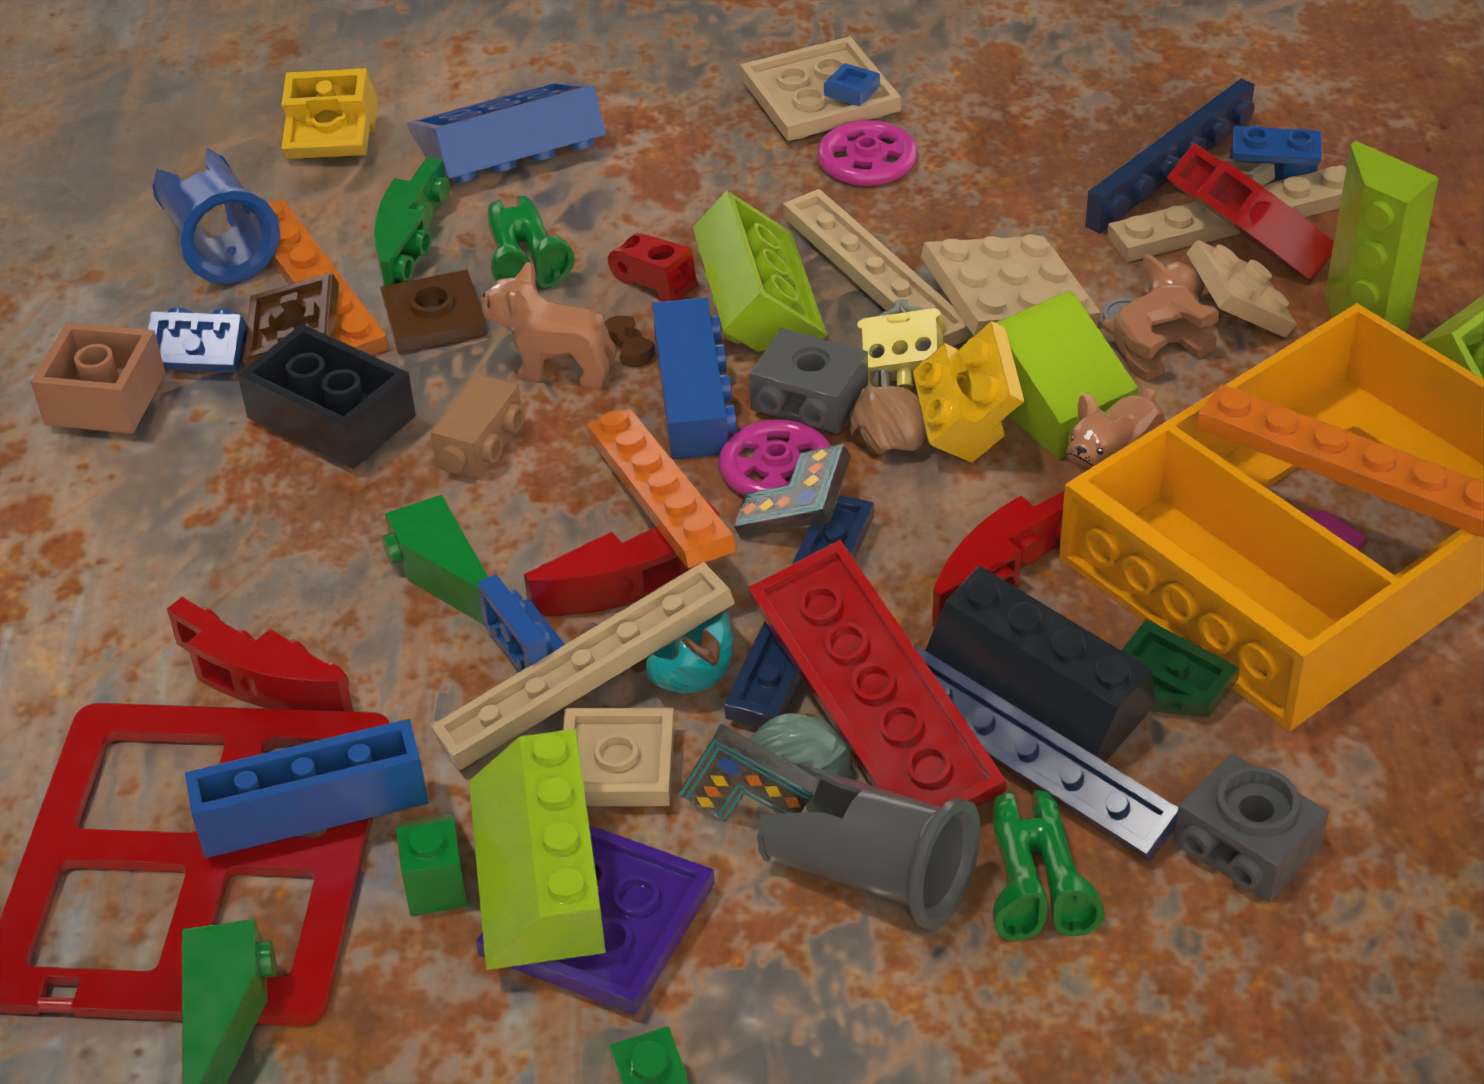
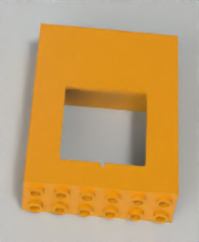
(1208, 552)

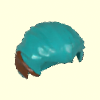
(694, 659)

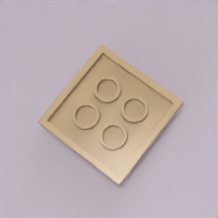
(793, 88)
(1000, 276)

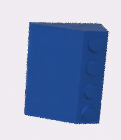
(510, 129)

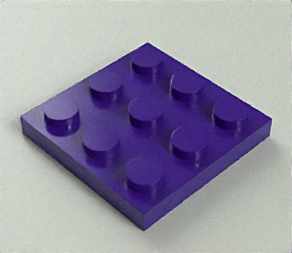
(645, 912)

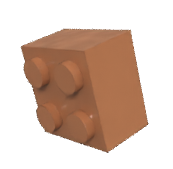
(98, 377)

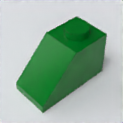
(431, 863)

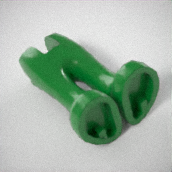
(550, 255)
(1023, 904)

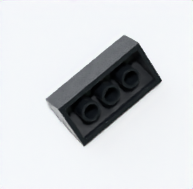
(1043, 663)

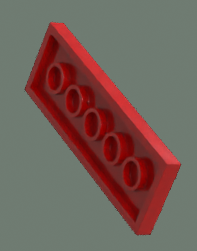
(874, 682)

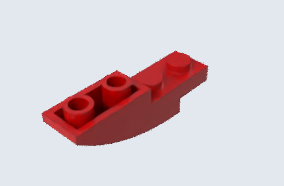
(1253, 211)
(1002, 544)
(604, 574)
(258, 671)

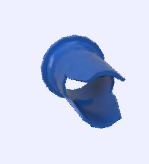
(254, 225)

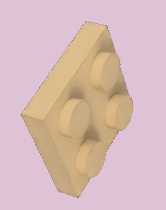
(1242, 287)
(624, 754)

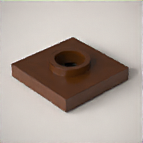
(279, 308)
(424, 327)

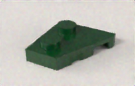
(1184, 675)

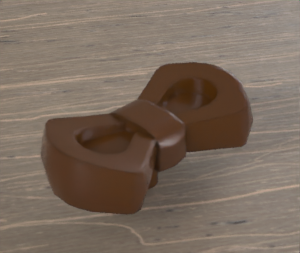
(634, 348)

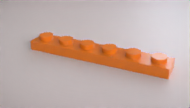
(301, 259)
(1346, 458)
(661, 488)

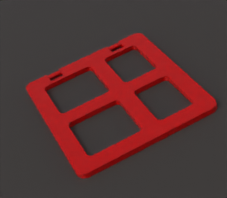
(60, 845)

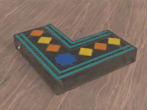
(802, 503)
(741, 767)

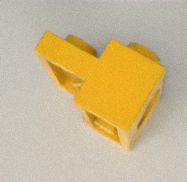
(328, 113)
(969, 393)

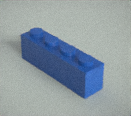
(692, 379)
(306, 788)

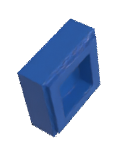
(852, 84)

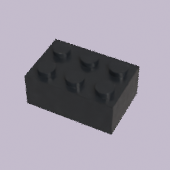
(327, 395)

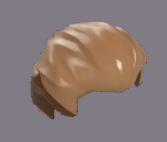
(887, 420)

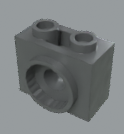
(808, 380)
(1251, 826)

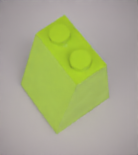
(1058, 360)

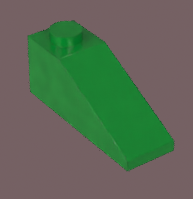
(435, 554)
(221, 996)

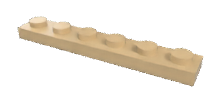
(1187, 223)
(868, 260)
(582, 665)

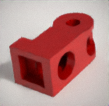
(655, 265)

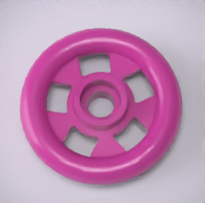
(867, 153)
(771, 459)

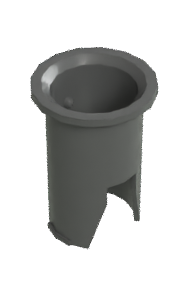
(880, 844)

